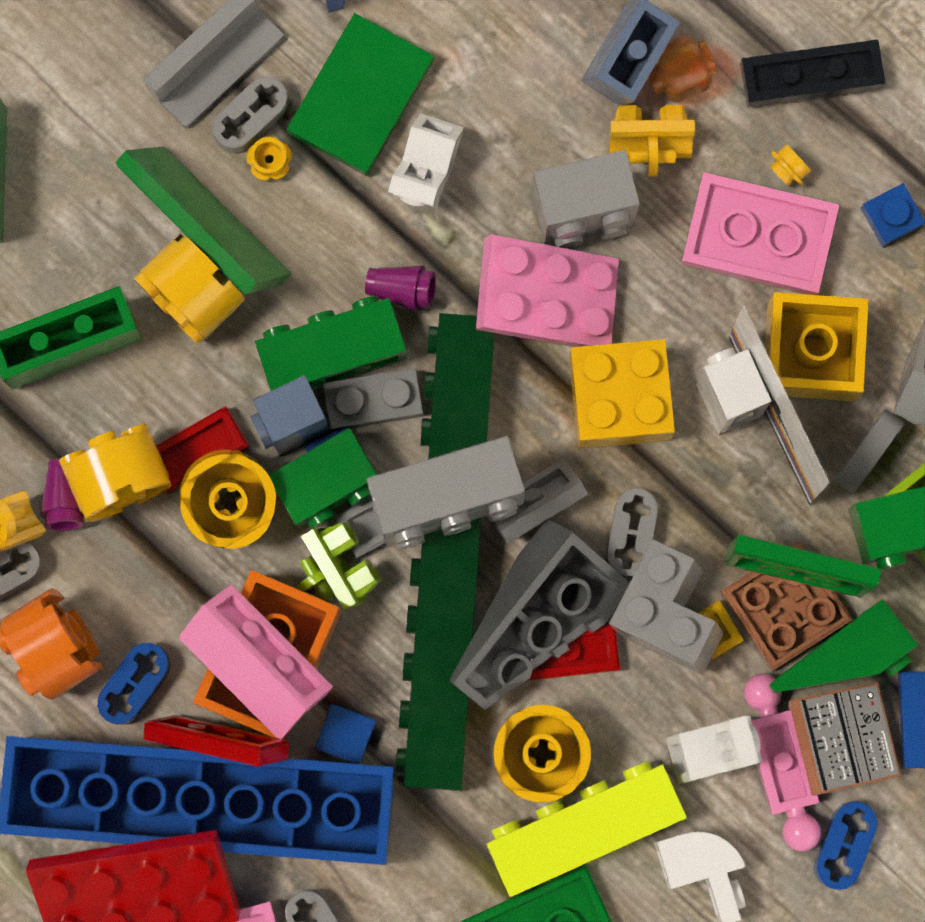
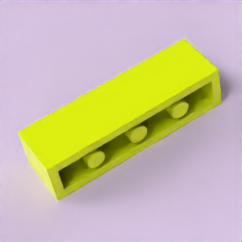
(586, 829)

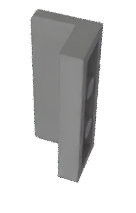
(212, 60)

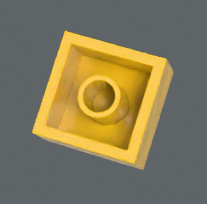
(818, 344)
(621, 394)

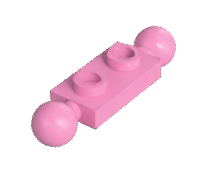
(782, 765)

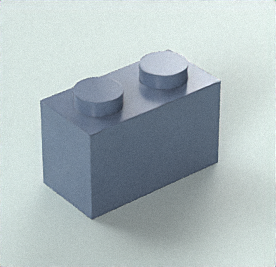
(630, 51)
(289, 417)

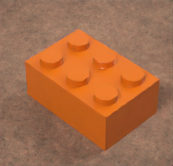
(301, 620)

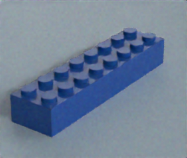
(163, 793)

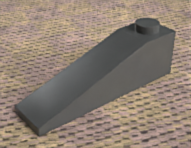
(543, 605)

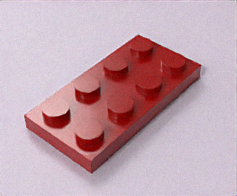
(138, 882)

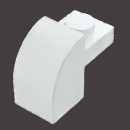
(426, 161)
(714, 749)
(700, 857)

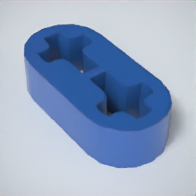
(125, 676)
(856, 850)

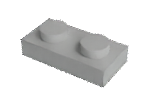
(373, 399)
(544, 497)

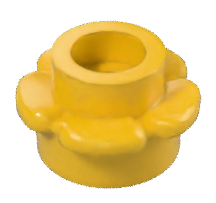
(269, 147)
(789, 166)

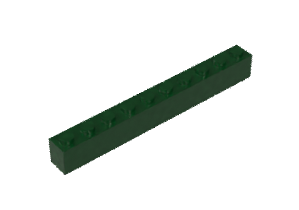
(446, 567)

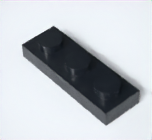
(812, 73)

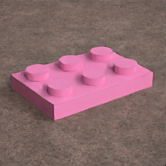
(760, 234)
(546, 293)

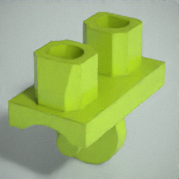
(347, 584)

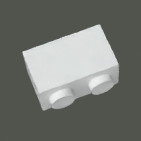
(732, 389)

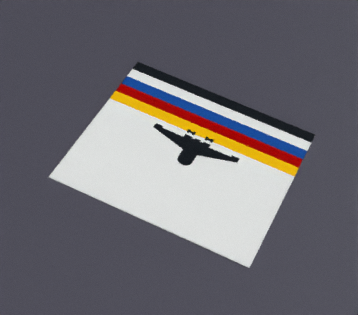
(781, 412)

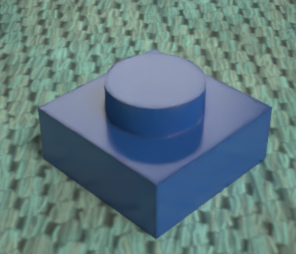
(892, 215)

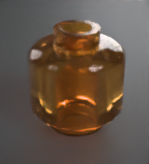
(683, 69)

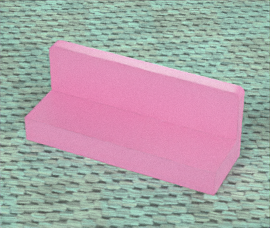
(254, 661)

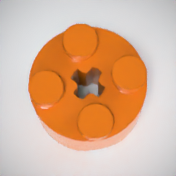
(49, 646)

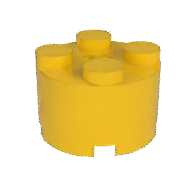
(189, 288)
(115, 472)
(218, 524)
(563, 736)

